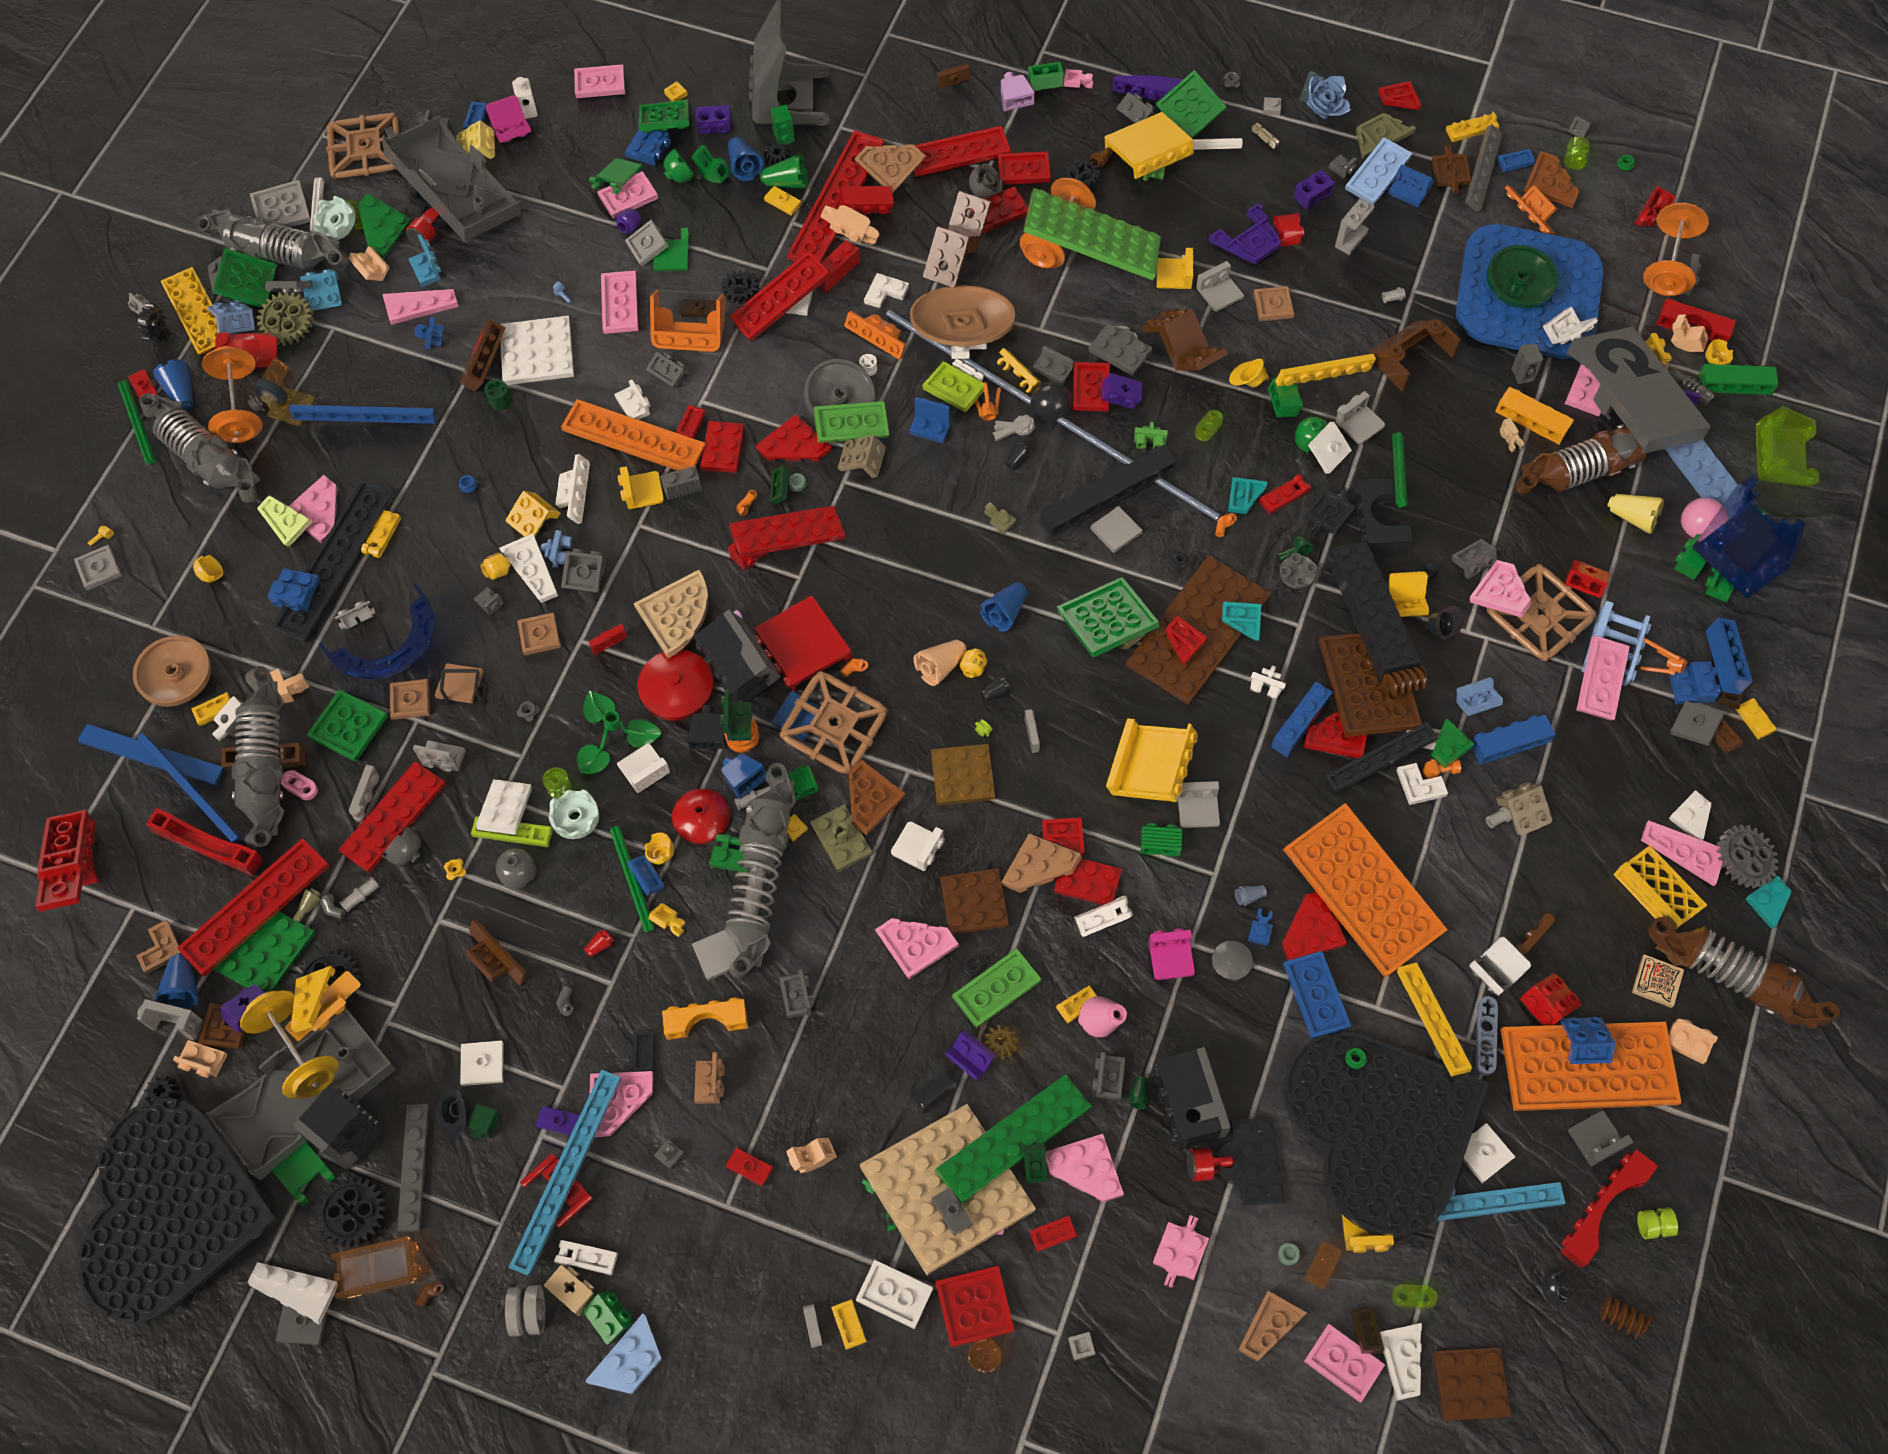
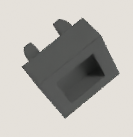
(1579, 126)
(669, 1154)

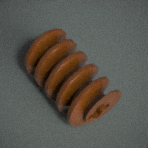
(1406, 679)
(1624, 1317)

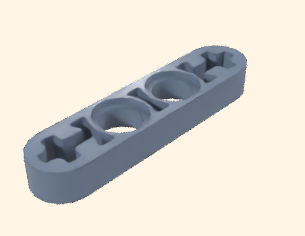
(1490, 1036)

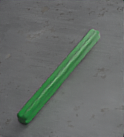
(136, 422)
(1399, 469)
(634, 885)

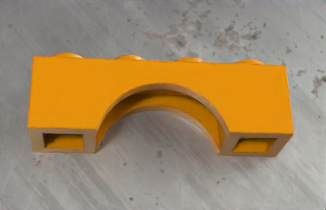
(679, 1020)

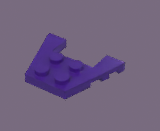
(1253, 243)

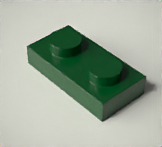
(779, 484)
(1035, 1163)

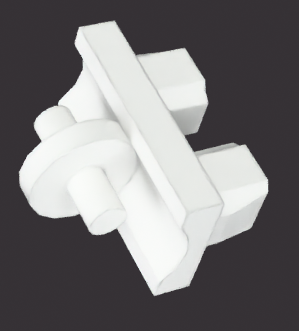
(1275, 686)

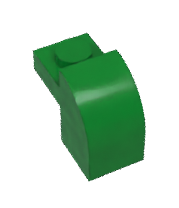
(710, 168)

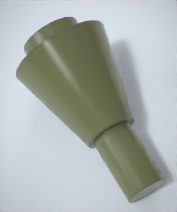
(308, 902)

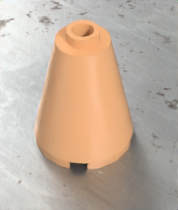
(939, 660)

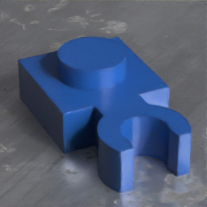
(1260, 930)

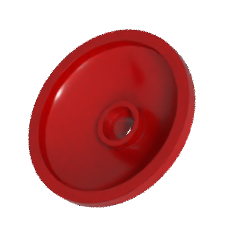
(702, 826)

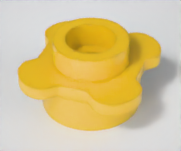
(449, 866)

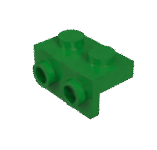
(608, 1316)

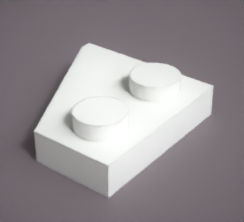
(1693, 815)

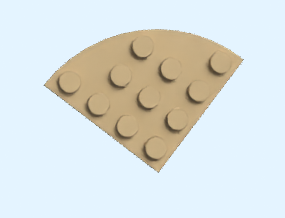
(675, 612)

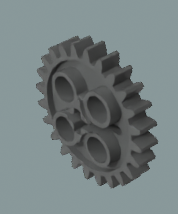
(1747, 856)

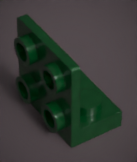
(736, 718)

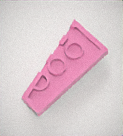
(413, 305)

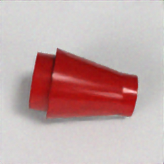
(599, 943)

